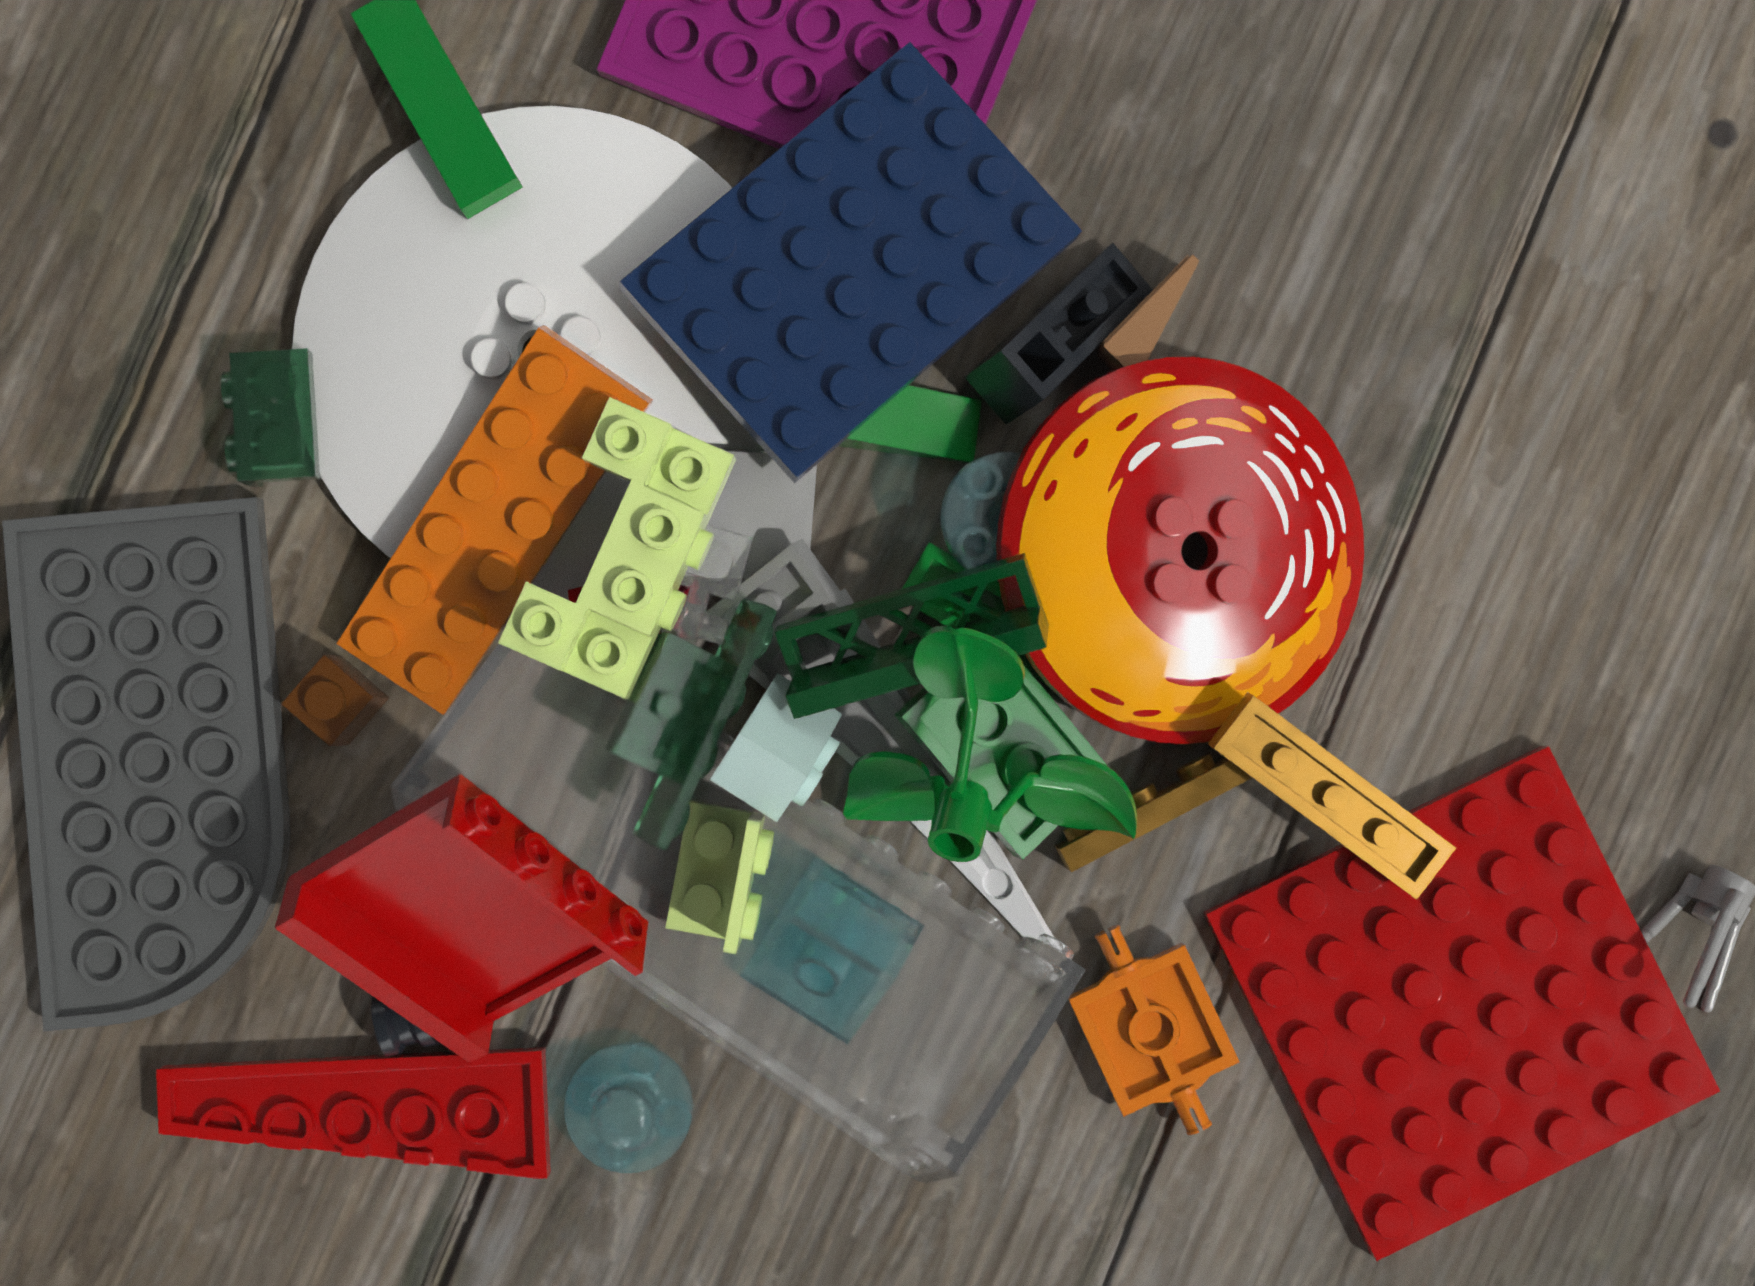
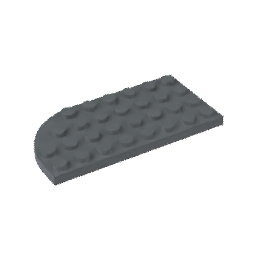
(146, 750)

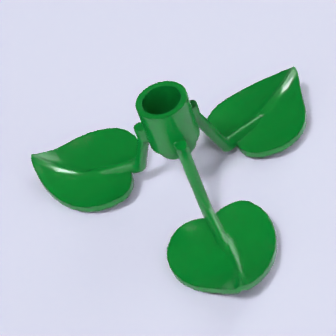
(898, 787)

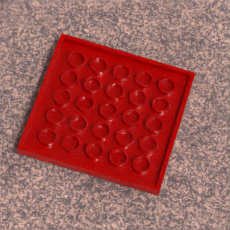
(1469, 1029)

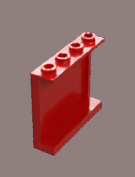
(457, 915)

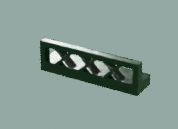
(891, 666)

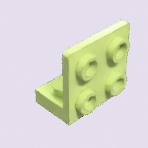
(716, 874)

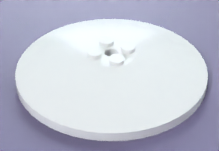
(430, 310)

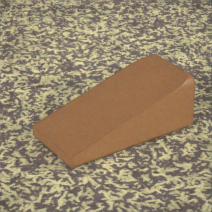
(1142, 328)

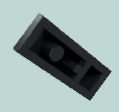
(1059, 335)

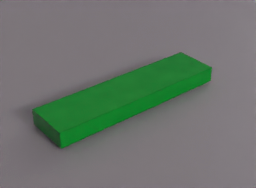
(437, 103)

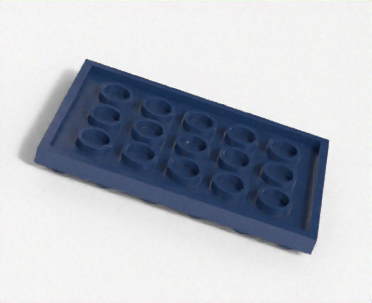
(850, 261)

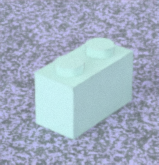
(778, 755)

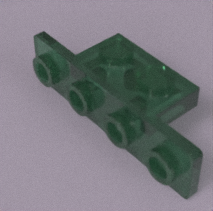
(680, 714)

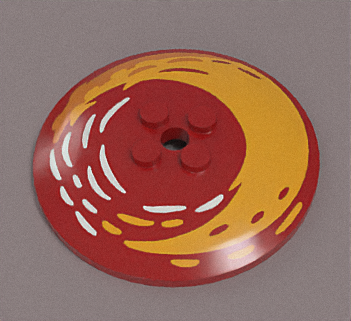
(1103, 524)

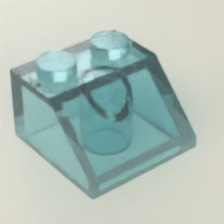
(832, 951)

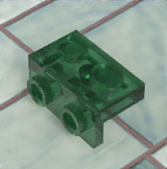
(271, 416)

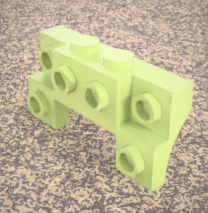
(641, 560)

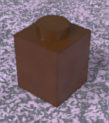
(335, 700)

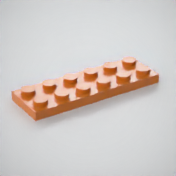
(488, 523)

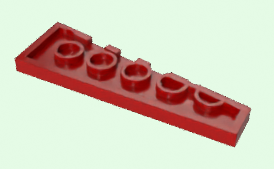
(391, 1107)

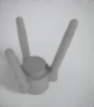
(1724, 904)

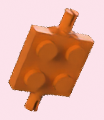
(1153, 1029)

